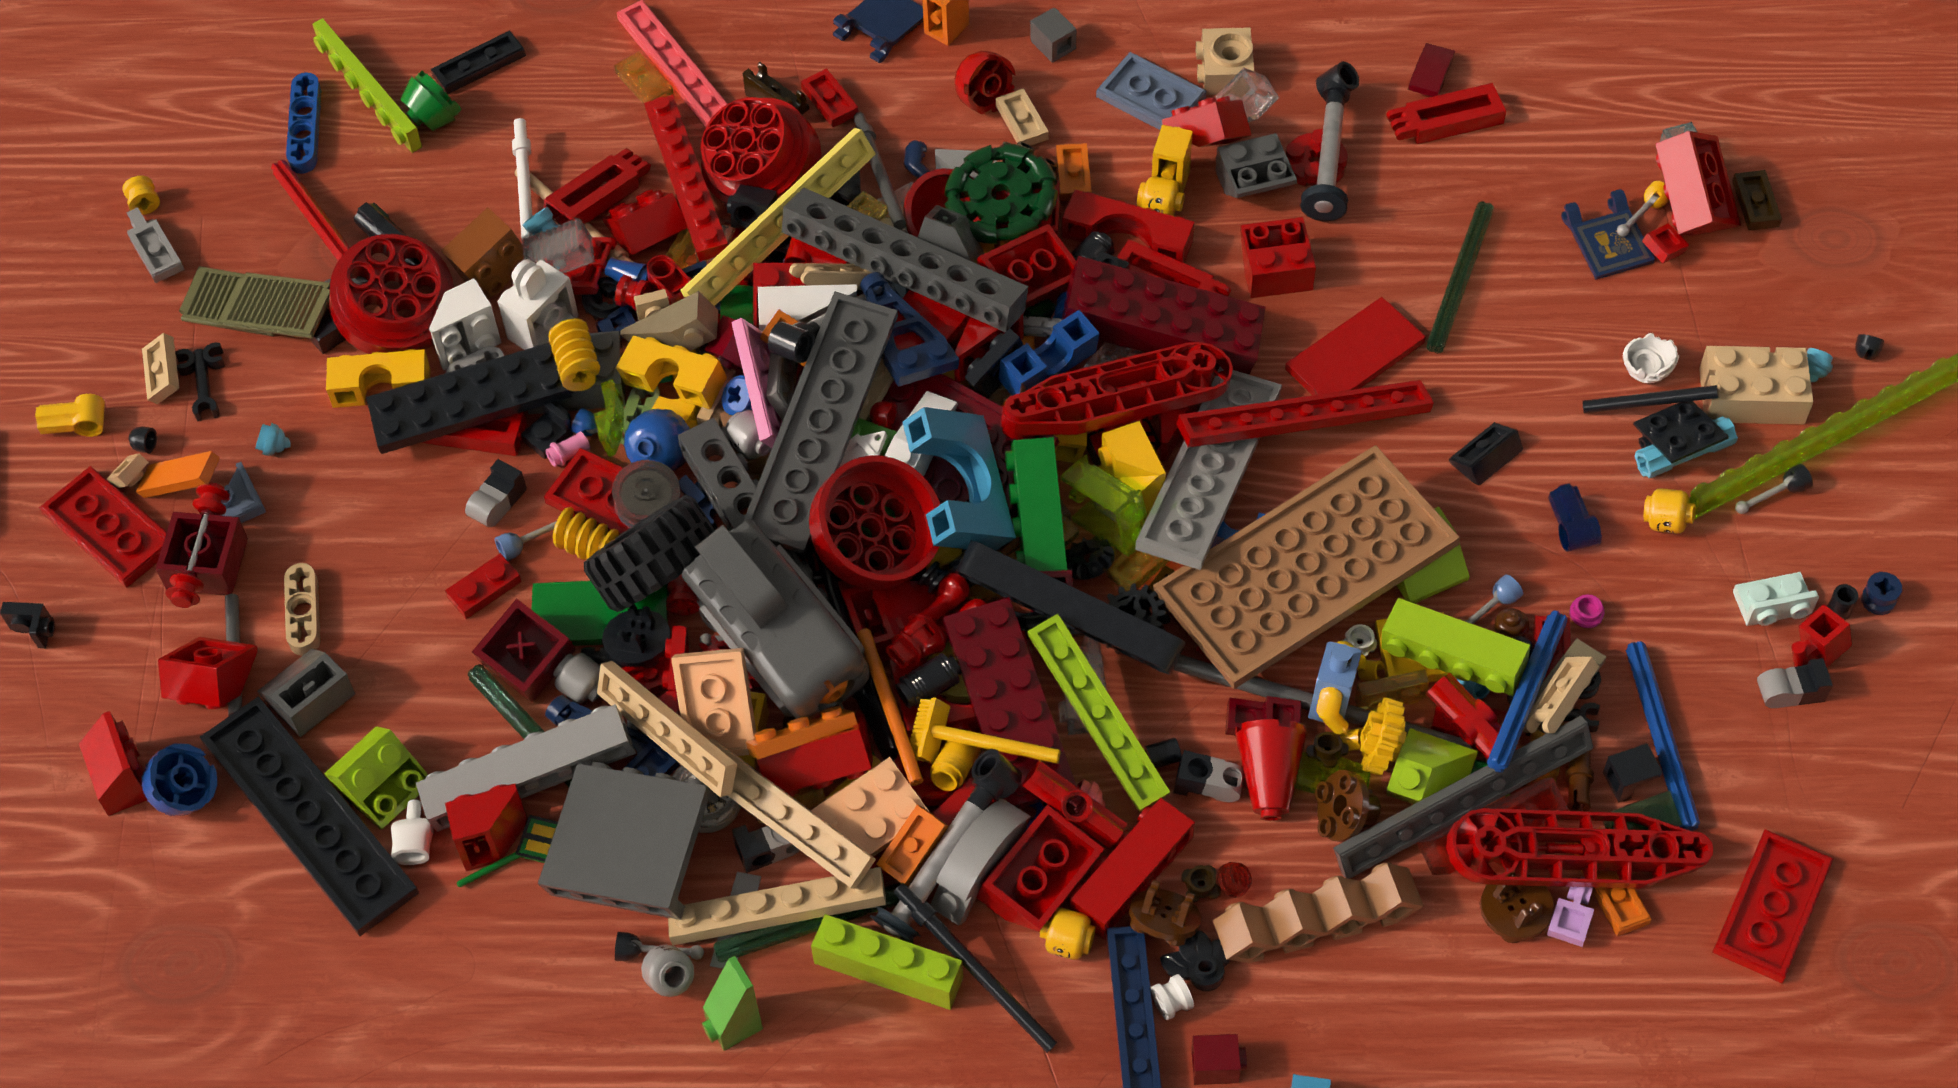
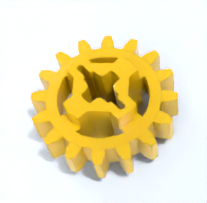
(1382, 736)

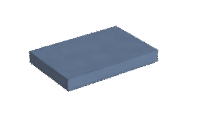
(1147, 90)

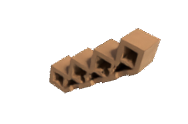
(1299, 918)

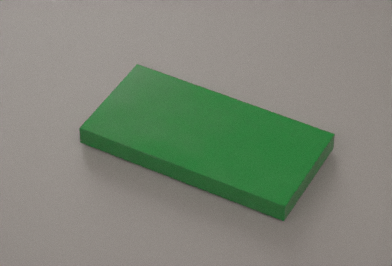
(581, 612)

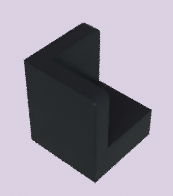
(1629, 769)

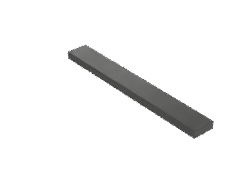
(1461, 797)

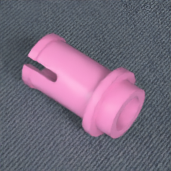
(565, 450)

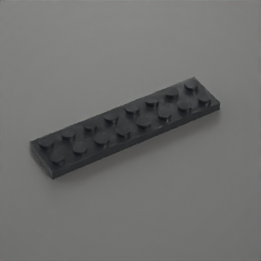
(309, 816)

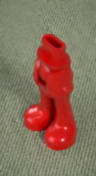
(921, 634)

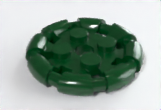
(1002, 177)

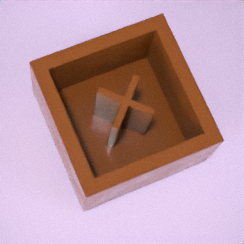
(485, 252)

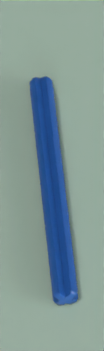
(1527, 692)
(1662, 734)

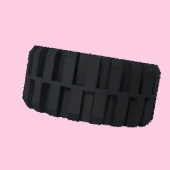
(648, 554)

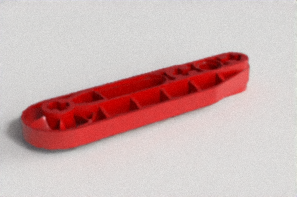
(1118, 391)
(1599, 848)

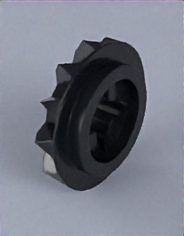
(593, 302)
(1100, 559)

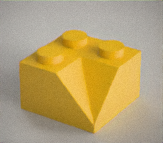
(1132, 460)

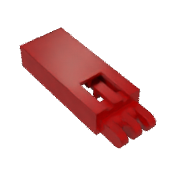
(1454, 112)
(585, 201)
(1160, 265)
(496, 437)

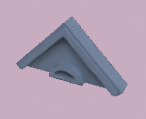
(243, 497)

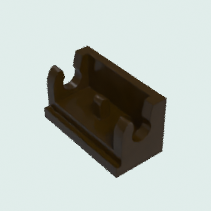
(766, 87)

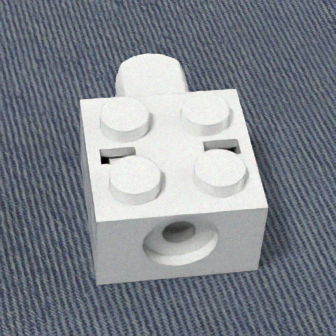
(538, 297)

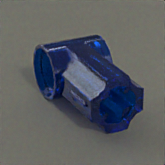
(1575, 526)

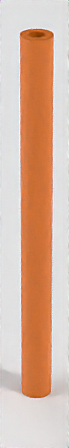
(890, 708)

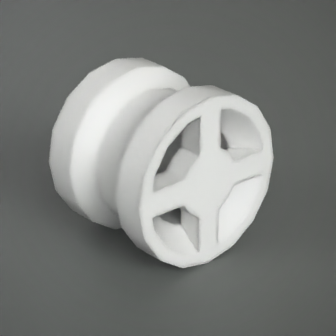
(1172, 997)

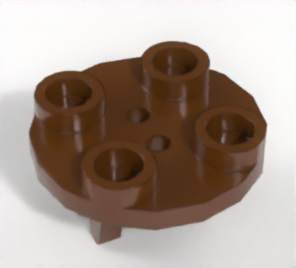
(1165, 915)
(1526, 920)

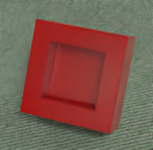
(1665, 243)

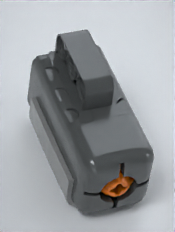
(779, 617)

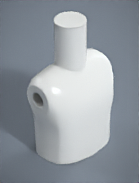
(411, 837)

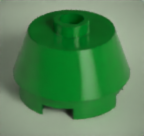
(428, 102)

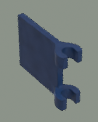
(883, 21)

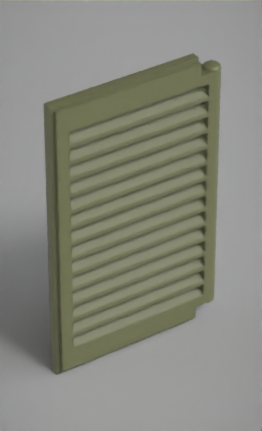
(209, 296)
(276, 305)

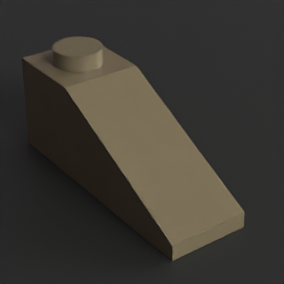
(684, 323)

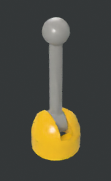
(1651, 200)

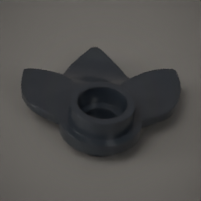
(1195, 957)

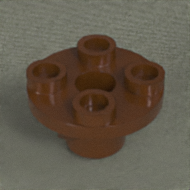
(1345, 806)

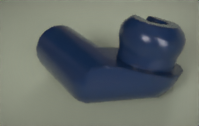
(913, 158)

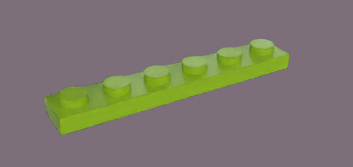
(369, 89)
(1098, 712)

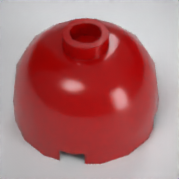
(983, 79)

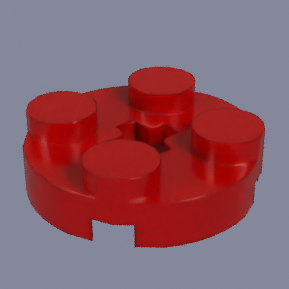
(1303, 149)

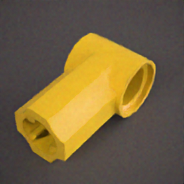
(82, 416)

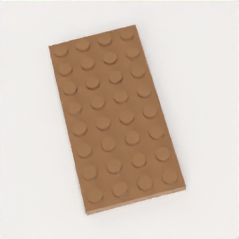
(1306, 566)

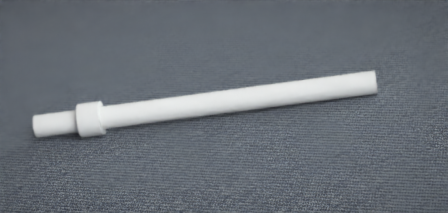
(522, 149)

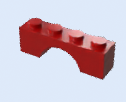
(1159, 231)

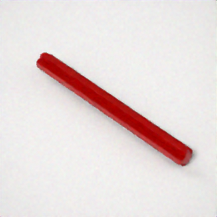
(310, 209)

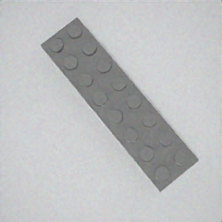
(1203, 483)

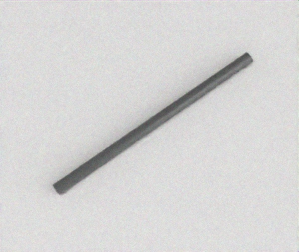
(1268, 688)

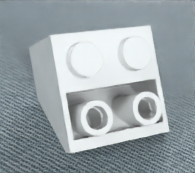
(463, 323)

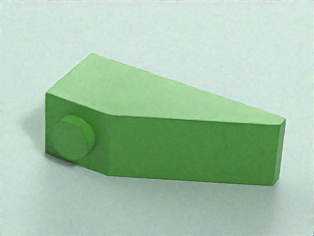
(731, 1007)

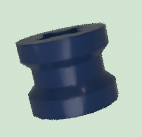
(1873, 596)

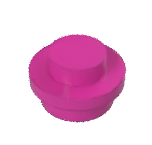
(1587, 611)

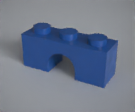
(1067, 346)

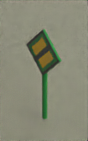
(532, 846)

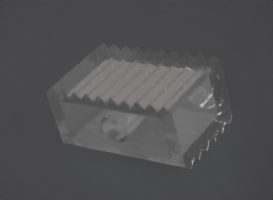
(561, 247)

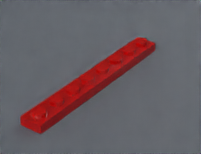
(686, 177)
(1304, 413)

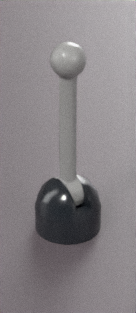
(1795, 480)
(629, 947)

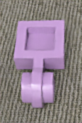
(1571, 919)

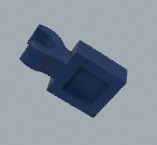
(696, 491)

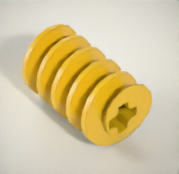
(574, 354)
(580, 536)

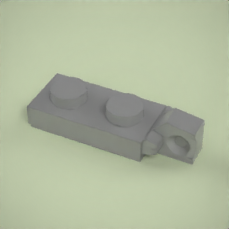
(153, 247)

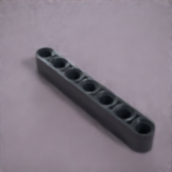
(1076, 609)

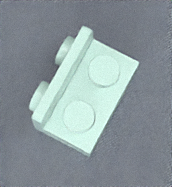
(1775, 599)

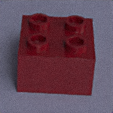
(523, 650)

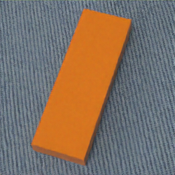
(178, 474)
(1620, 905)

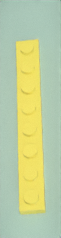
(766, 231)

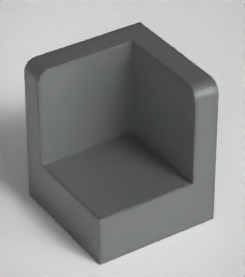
(1053, 34)

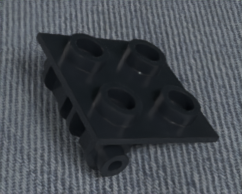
(1679, 431)

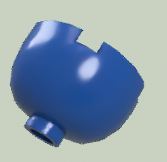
(655, 438)
(179, 780)

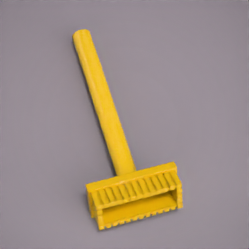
(931, 729)

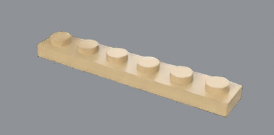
(667, 729)
(798, 823)
(775, 907)

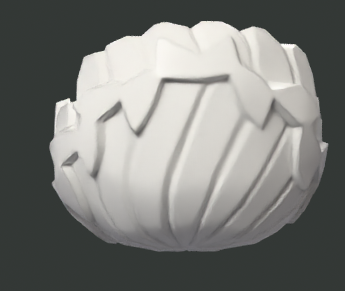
(1650, 358)

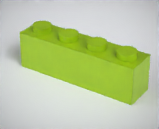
(1455, 647)
(887, 961)

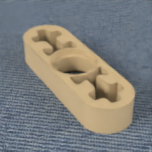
(294, 597)

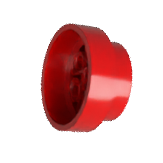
(742, 146)
(386, 329)
(880, 483)

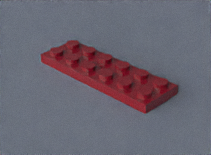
(1004, 686)

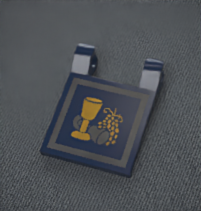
(1600, 243)

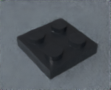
(984, 372)

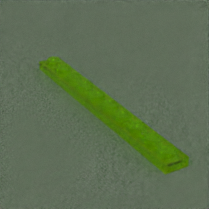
(1825, 436)

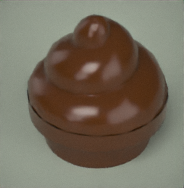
(1511, 623)

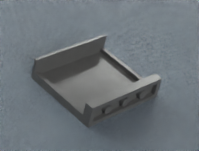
(625, 839)

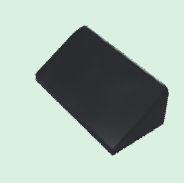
(1487, 453)

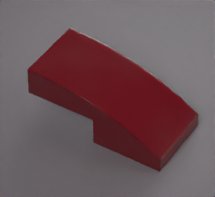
(1431, 70)
(1272, 708)

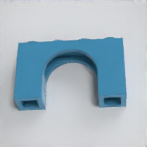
(967, 446)

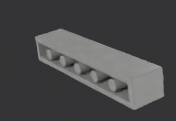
(532, 764)

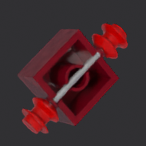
(202, 549)

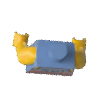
(1335, 687)

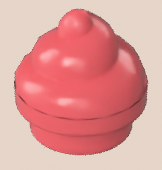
(1091, 789)

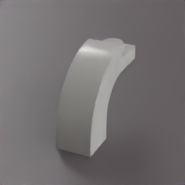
(975, 856)

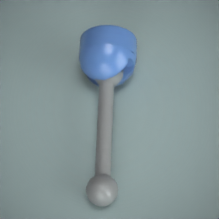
(511, 545)
(1504, 591)

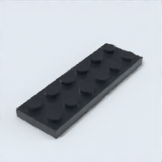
(465, 398)

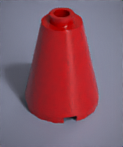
(1270, 764)

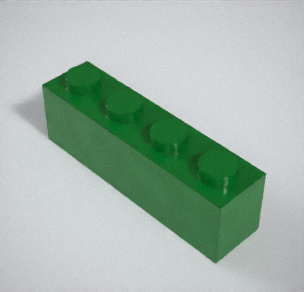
(1037, 504)

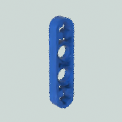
(303, 122)

